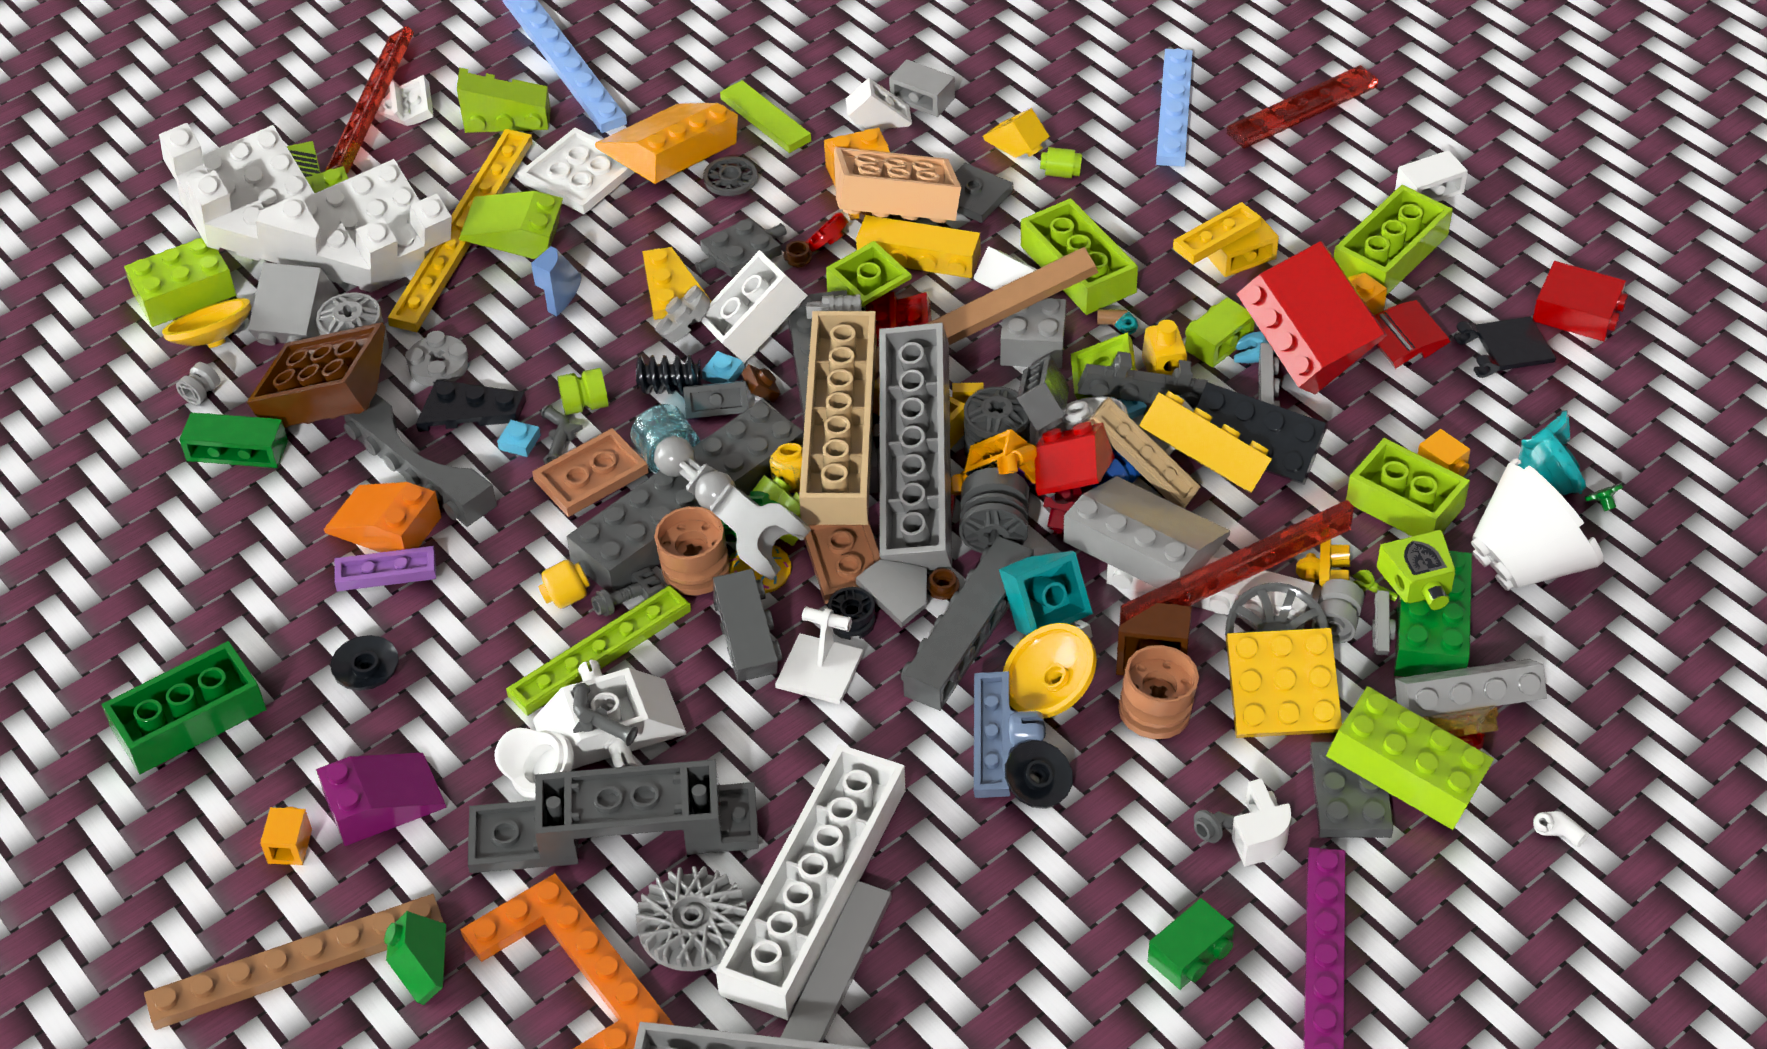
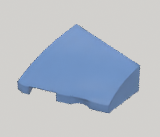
(557, 279)

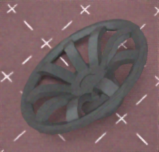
(1272, 622)

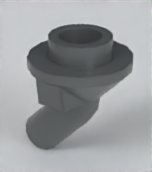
(1209, 825)

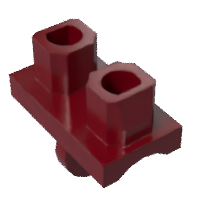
(1058, 509)

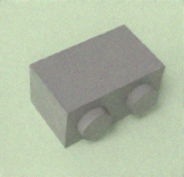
(923, 87)

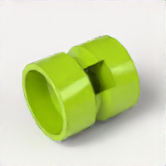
(582, 391)

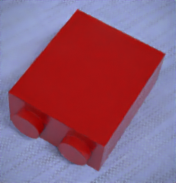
(1580, 301)

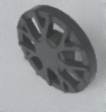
(730, 176)

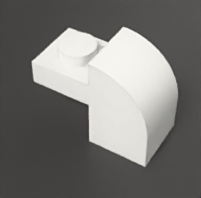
(1265, 829)

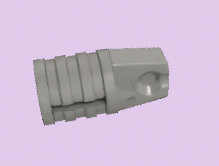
(835, 303)

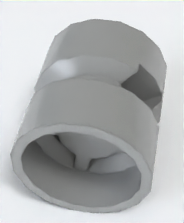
(1342, 606)

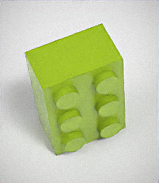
(179, 281)
(1406, 490)

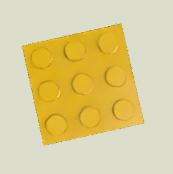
(1283, 682)

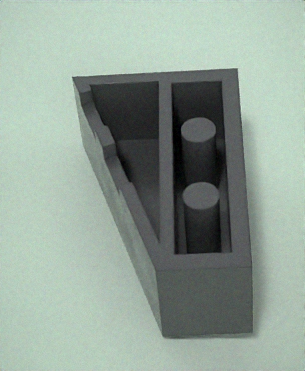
(746, 625)

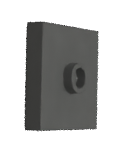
(980, 192)

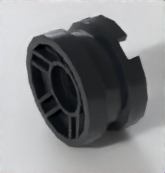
(858, 605)

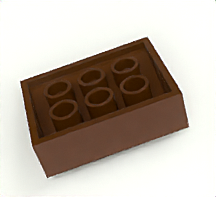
(322, 377)

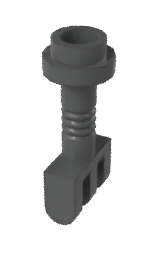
(643, 583)

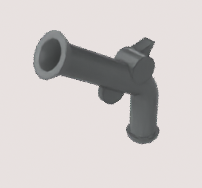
(564, 431)
(589, 719)

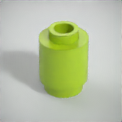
(1061, 162)

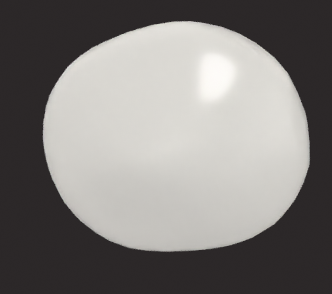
(529, 752)

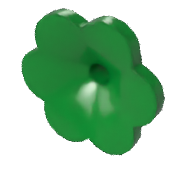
(1605, 496)

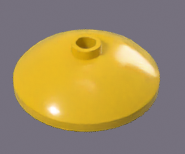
(208, 324)
(1050, 669)

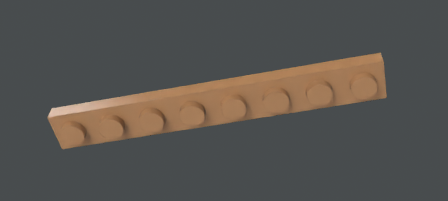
(279, 965)

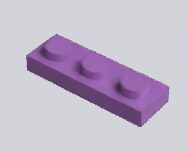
(385, 568)

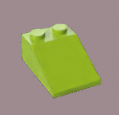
(513, 222)

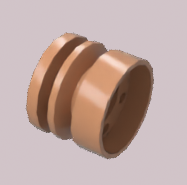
(692, 549)
(1158, 692)

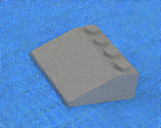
(1141, 532)

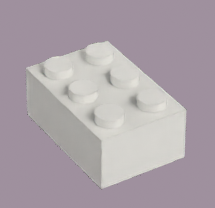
(752, 306)

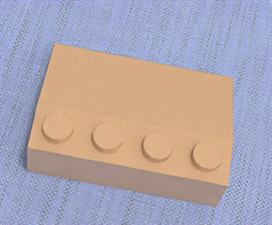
(896, 185)

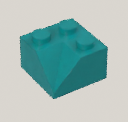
(1045, 591)

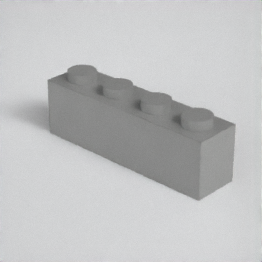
(1472, 687)

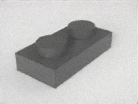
(715, 399)

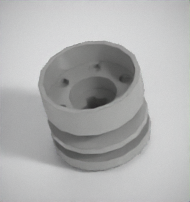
(349, 312)

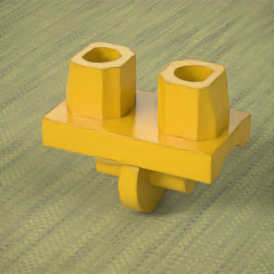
(1331, 556)

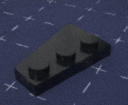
(466, 403)

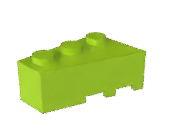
(501, 105)

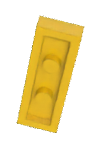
(1217, 233)

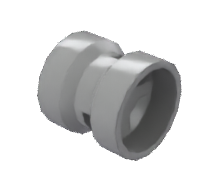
(198, 383)

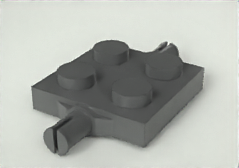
(737, 245)

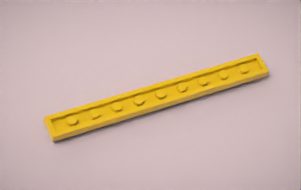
(443, 259)

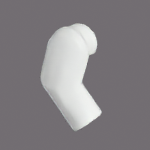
(1559, 824)

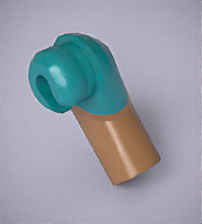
(1121, 319)

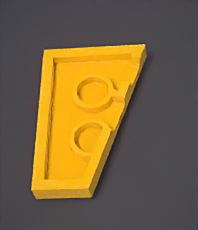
(666, 278)

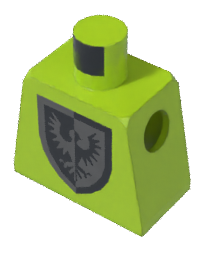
(1419, 568)

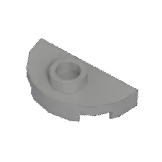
(1382, 627)

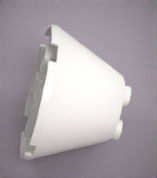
(1531, 532)

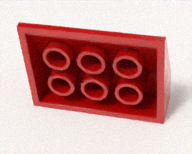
(1311, 317)

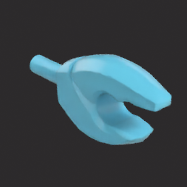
(1250, 343)

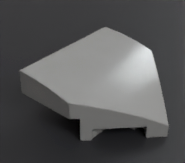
(896, 588)

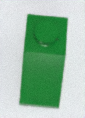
(417, 954)

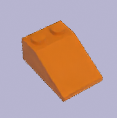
(386, 516)

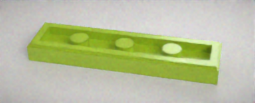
(765, 116)

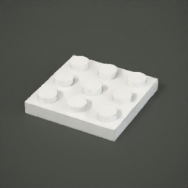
(575, 171)

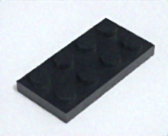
(1286, 434)

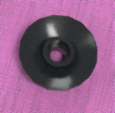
(364, 662)
(1048, 765)

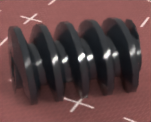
(667, 374)

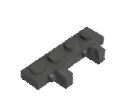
(1141, 386)

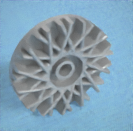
(690, 919)

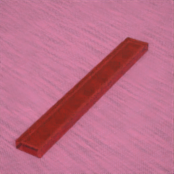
(370, 100)
(1246, 561)

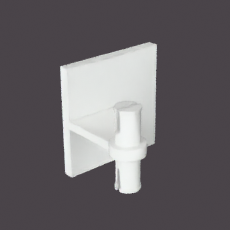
(820, 665)

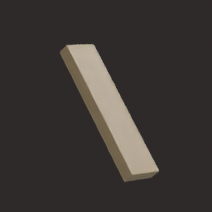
(1145, 454)

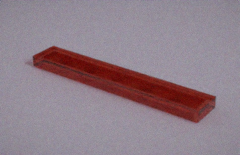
(1302, 106)

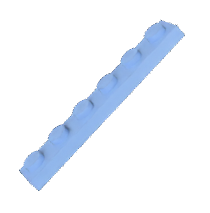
(1174, 108)

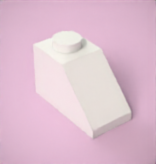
(876, 107)

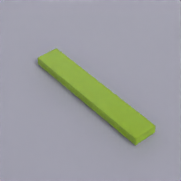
(603, 646)

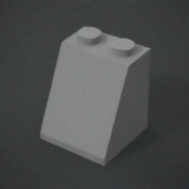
(288, 303)

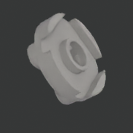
(682, 313)
(433, 347)

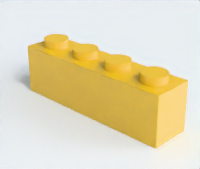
(923, 245)
(1205, 442)

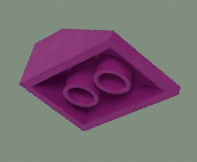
(378, 793)

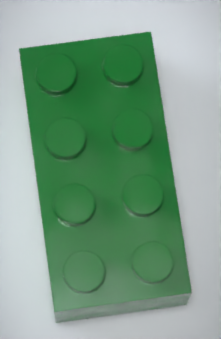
(1436, 638)
(184, 707)

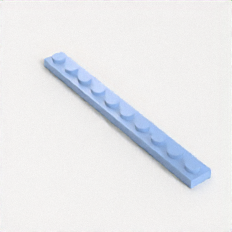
(567, 64)

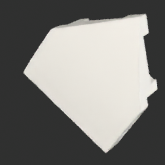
(408, 103)

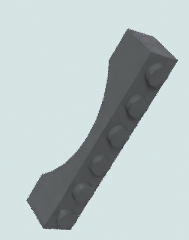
(458, 490)

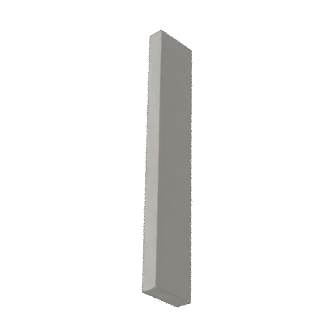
(838, 964)

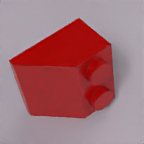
(1072, 458)

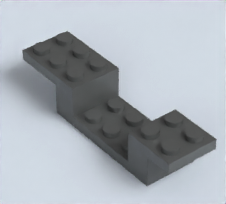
(613, 804)

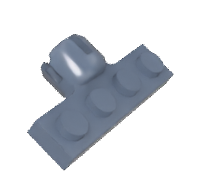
(998, 732)

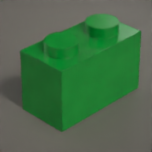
(1191, 944)

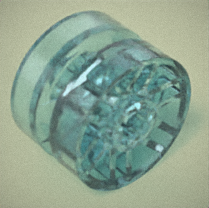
(657, 424)

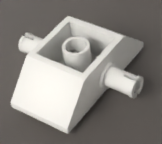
(628, 698)

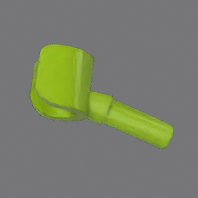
(1367, 582)

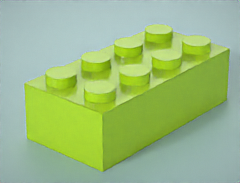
(1067, 228)
(1394, 237)
(1409, 757)

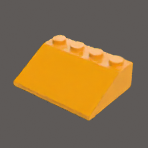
(672, 139)

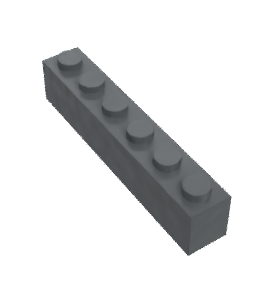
(963, 628)

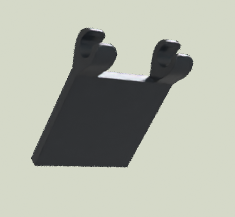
(1508, 343)

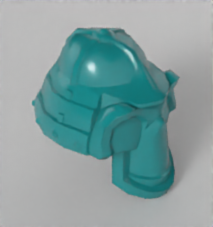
(1552, 458)

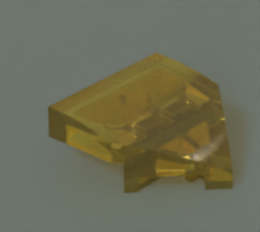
(1467, 721)

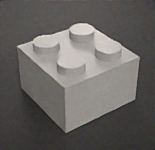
(1034, 334)

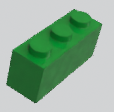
(233, 440)

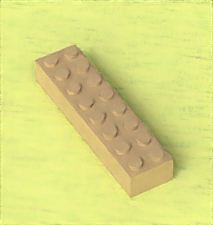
(838, 419)

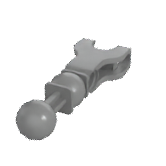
(754, 525)

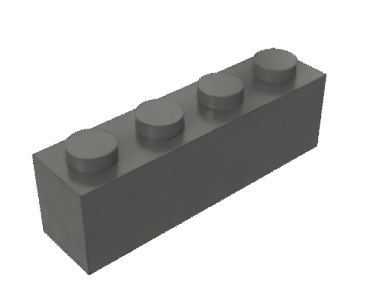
(1043, 394)

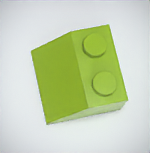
(866, 272)

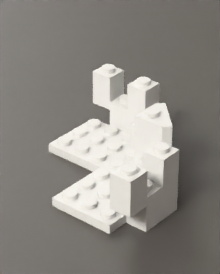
(263, 208)

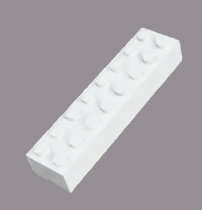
(811, 882)

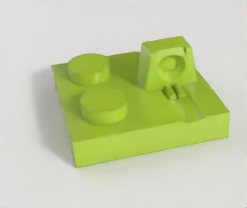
(1099, 354)

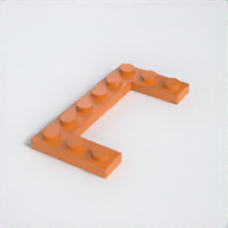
(596, 958)

